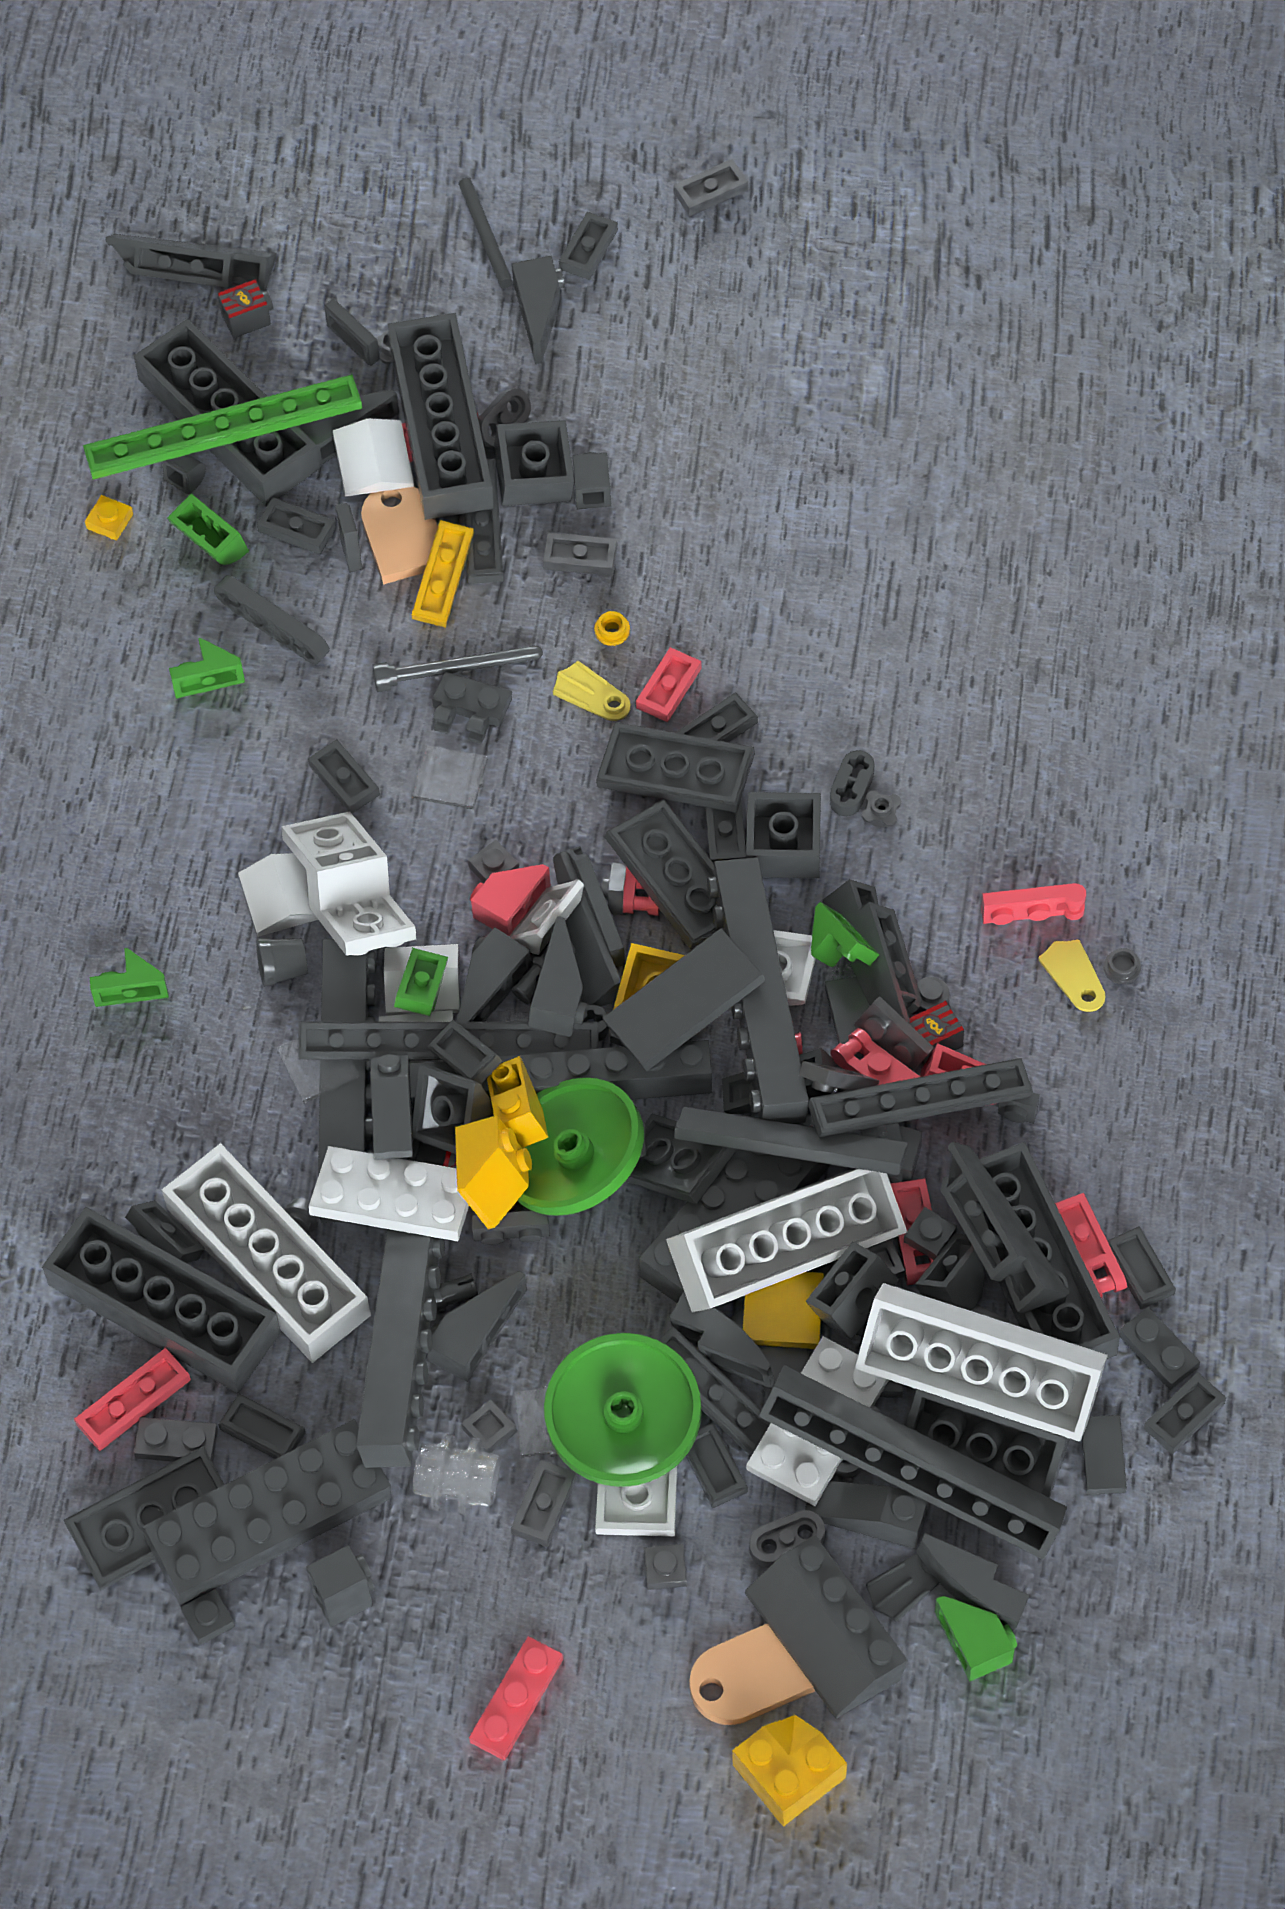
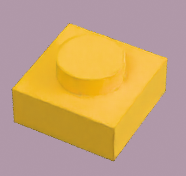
(109, 517)

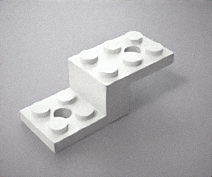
(348, 883)

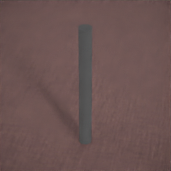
(485, 233)

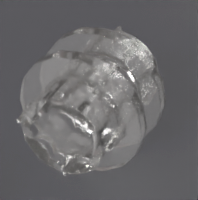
(456, 1474)

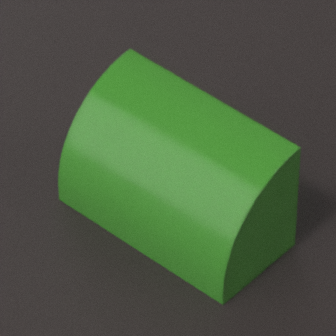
(208, 531)

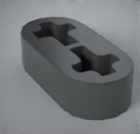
(858, 785)

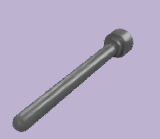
(388, 675)

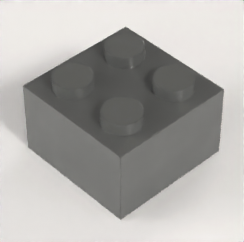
(533, 463)
(784, 833)

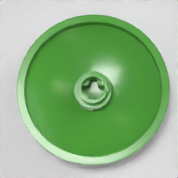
(589, 1148)
(622, 1409)

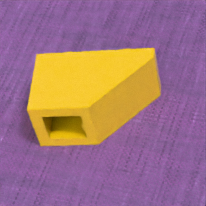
(517, 1102)

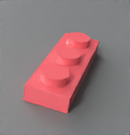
(132, 1399)
(516, 1698)

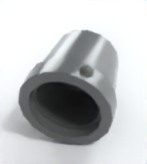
(280, 959)

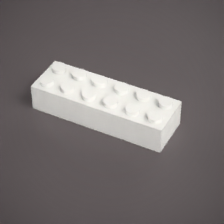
(784, 1236)
(266, 1252)
(981, 1361)

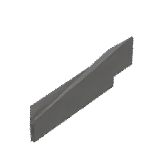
(193, 261)
(591, 930)
(891, 972)
(998, 1233)

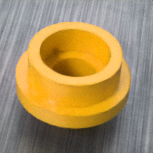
(608, 621)

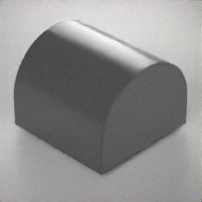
(184, 473)

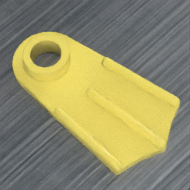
(590, 692)
(1073, 973)

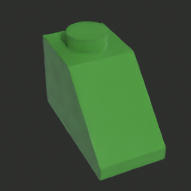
(975, 1637)

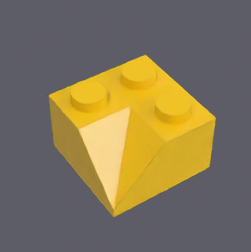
(789, 1766)

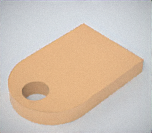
(398, 534)
(753, 1674)

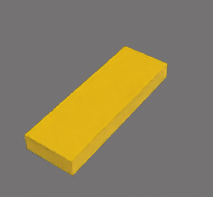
(442, 573)

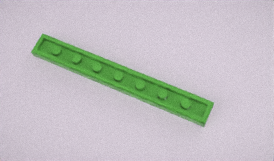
(222, 426)

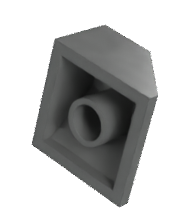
(445, 1103)

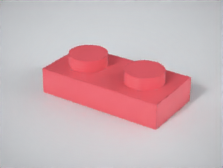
(668, 684)

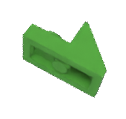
(215, 671)
(837, 938)
(421, 982)
(137, 984)

